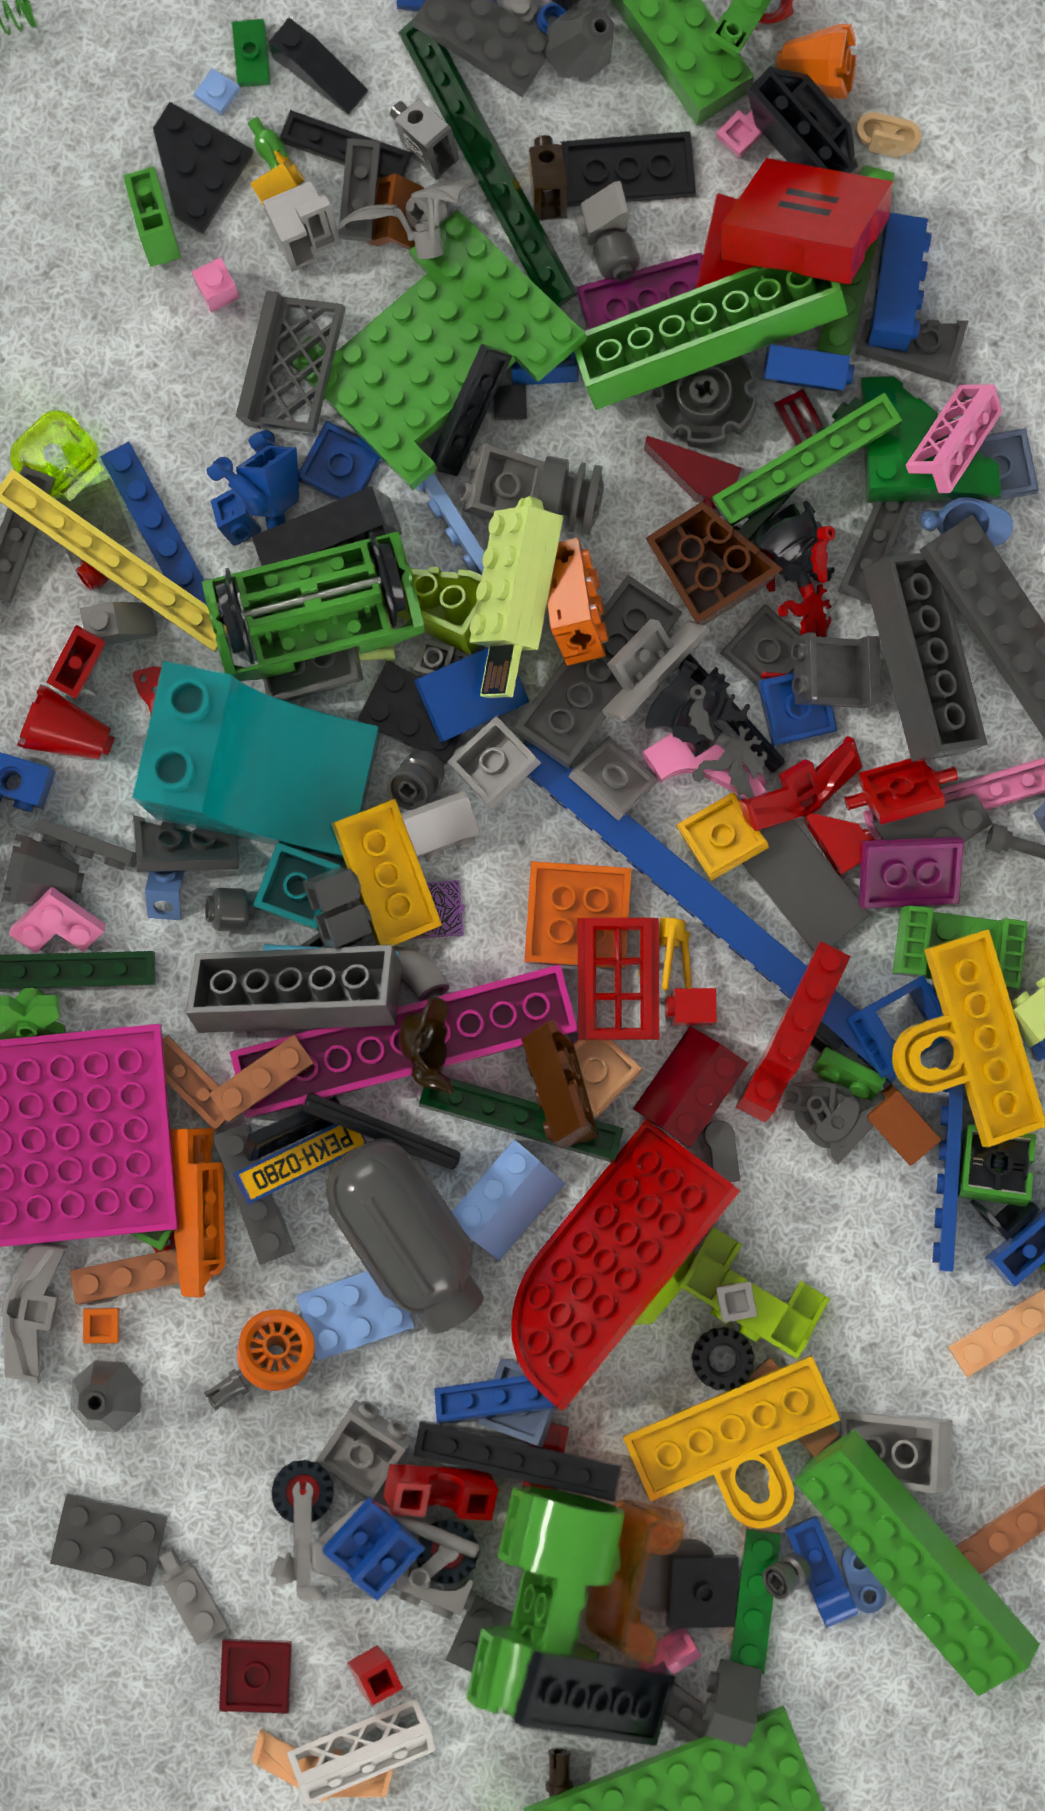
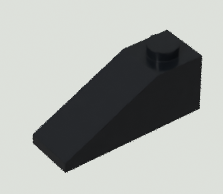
(316, 66)

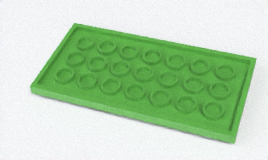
(706, 1777)

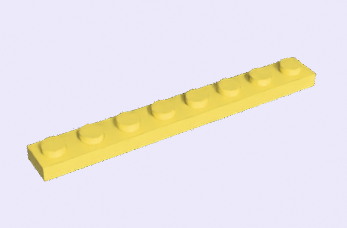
(108, 557)

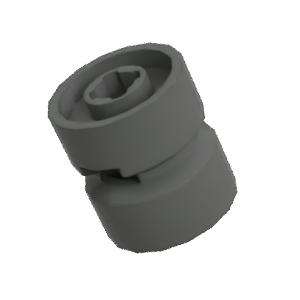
(416, 779)

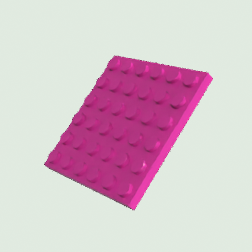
(85, 1136)

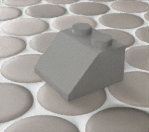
(441, 826)

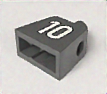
(425, 136)

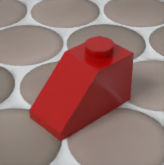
(76, 662)
(838, 840)

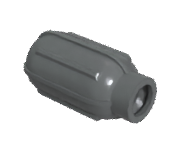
(404, 1233)

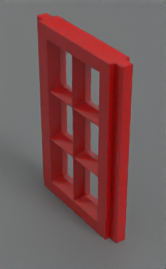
(648, 978)

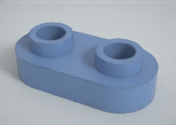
(860, 1580)

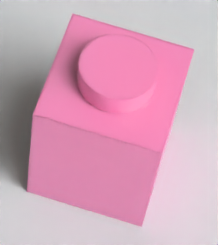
(215, 284)

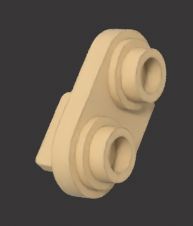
(888, 134)

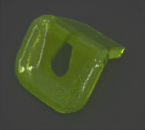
(76, 444)

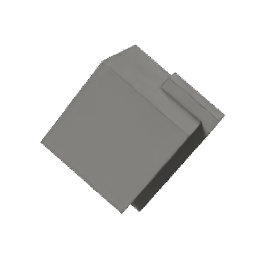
(302, 224)

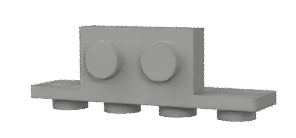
(648, 662)

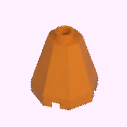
(824, 57)

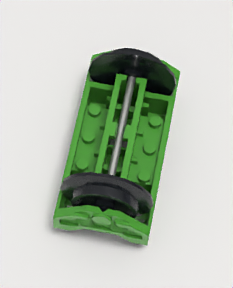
(346, 618)

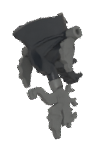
(691, 715)

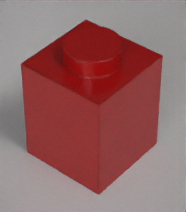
(374, 1675)

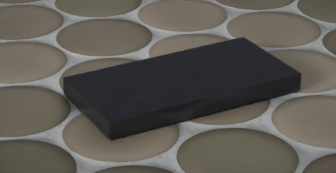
(645, 164)

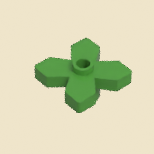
(29, 1015)

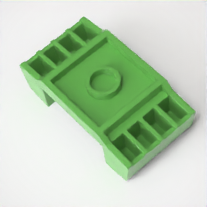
(923, 929)

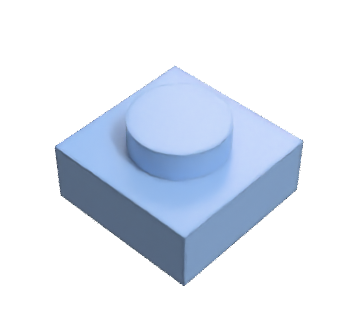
(216, 91)

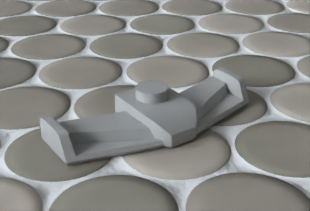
(29, 1310)

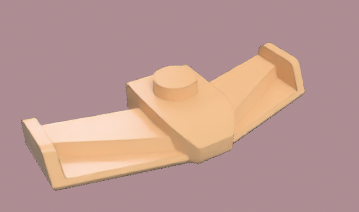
(272, 1756)

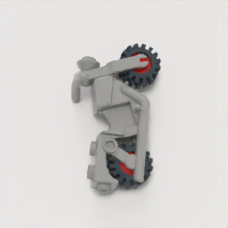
(305, 1493)

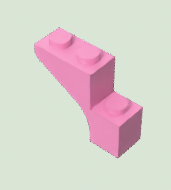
(674, 757)

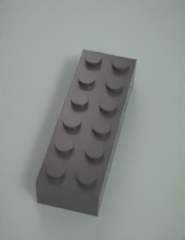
(924, 658)
(294, 989)

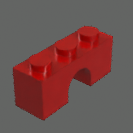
(465, 1491)

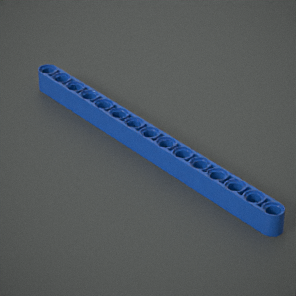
(693, 894)

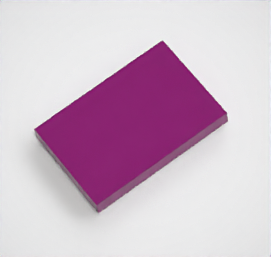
(911, 872)

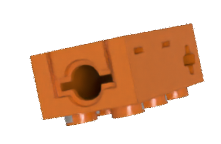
(575, 605)

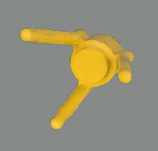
(671, 934)

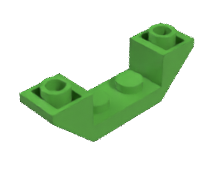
(738, 24)

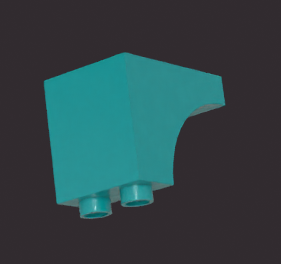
(251, 762)

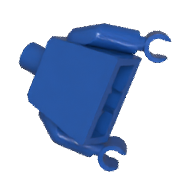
(264, 481)

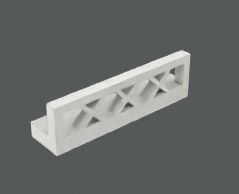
(363, 1762)

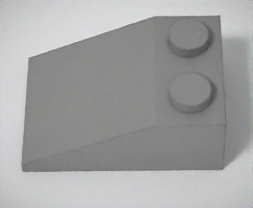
(910, 1446)

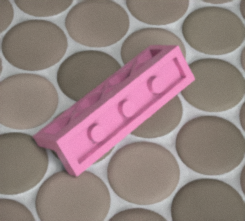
(964, 438)

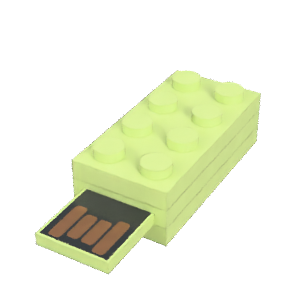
(514, 590)

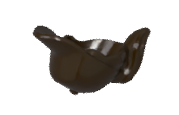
(425, 1046)

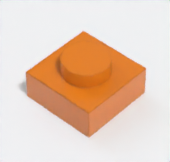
(101, 1325)

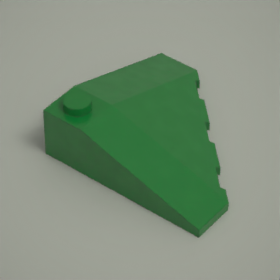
(888, 455)

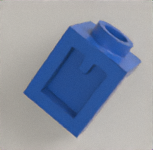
(233, 518)

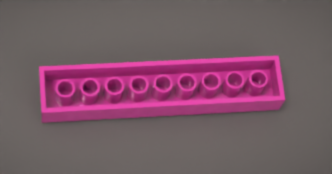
(478, 1025)

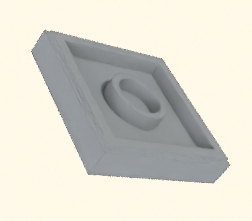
(613, 778)

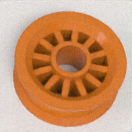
(270, 1321)

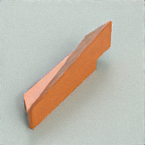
(199, 1209)

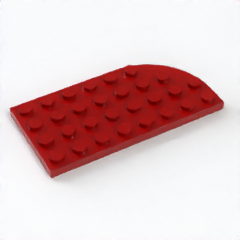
(612, 1259)

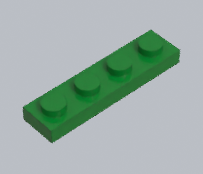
(754, 1600)

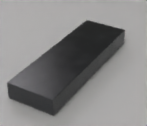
(283, 1133)

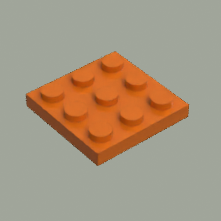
(568, 892)

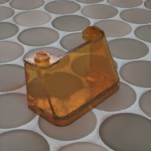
(613, 1607)

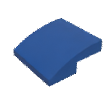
(373, 1548)

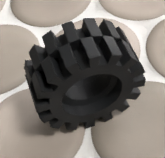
(743, 1364)

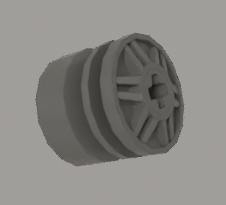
(571, 494)

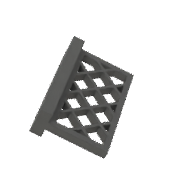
(264, 363)

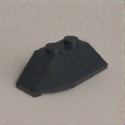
(801, 121)

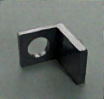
(1009, 1219)

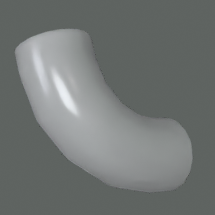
(421, 974)

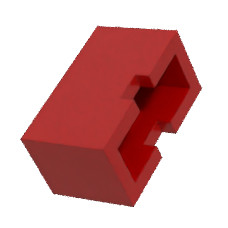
(691, 1007)

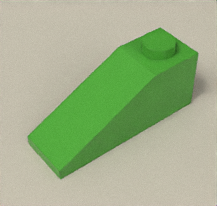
(151, 217)

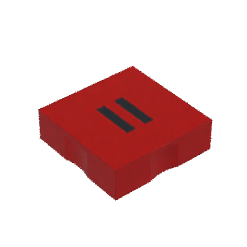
(806, 220)

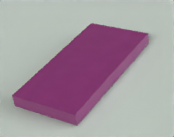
(613, 299)

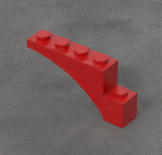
(793, 1033)

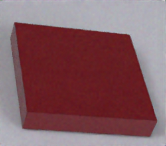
(255, 1676)

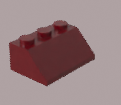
(690, 1086)

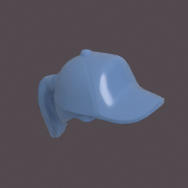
(992, 519)

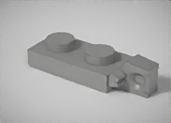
(191, 1598)

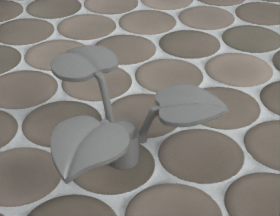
(427, 233)

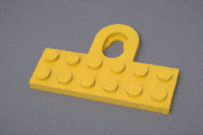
(983, 1038)
(734, 1429)

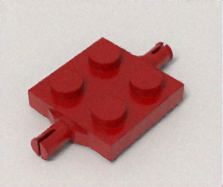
(901, 790)

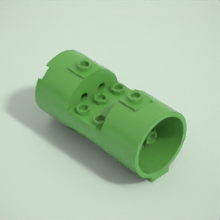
(561, 1546)

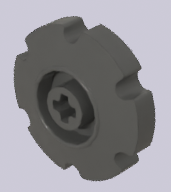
(708, 418)

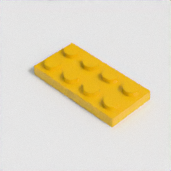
(389, 873)

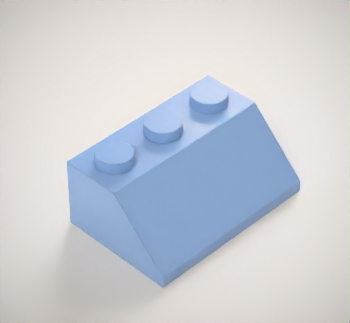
(506, 1200)

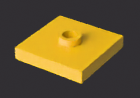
(721, 837)

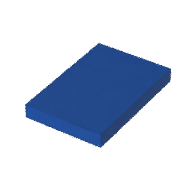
(455, 699)

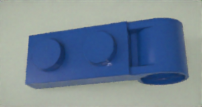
(826, 1581)

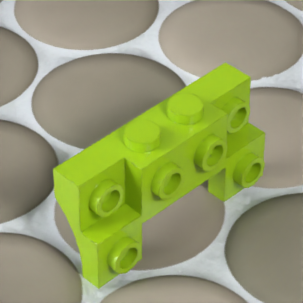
(780, 1323)

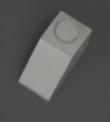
(603, 212)
(119, 621)

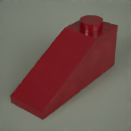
(694, 472)

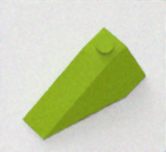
(445, 603)

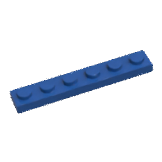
(153, 519)
(948, 1182)

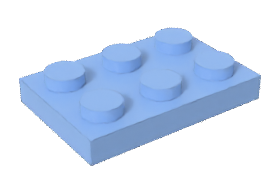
(350, 1315)

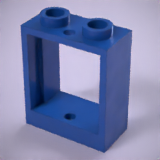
(807, 368)
(873, 1033)

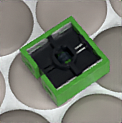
(996, 1171)

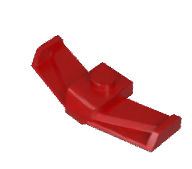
(803, 788)

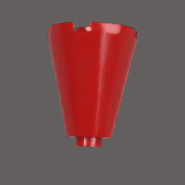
(63, 728)

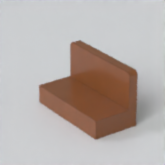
(395, 191)
(903, 1126)

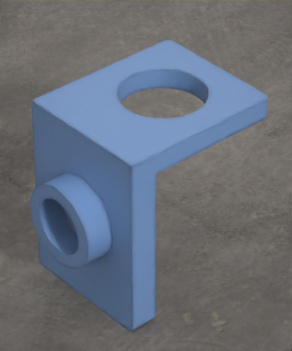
(164, 887)

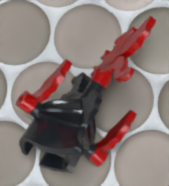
(799, 548)

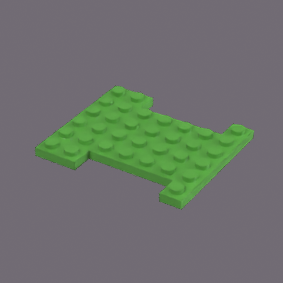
(412, 359)

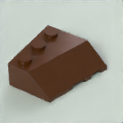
(710, 562)
(559, 1085)

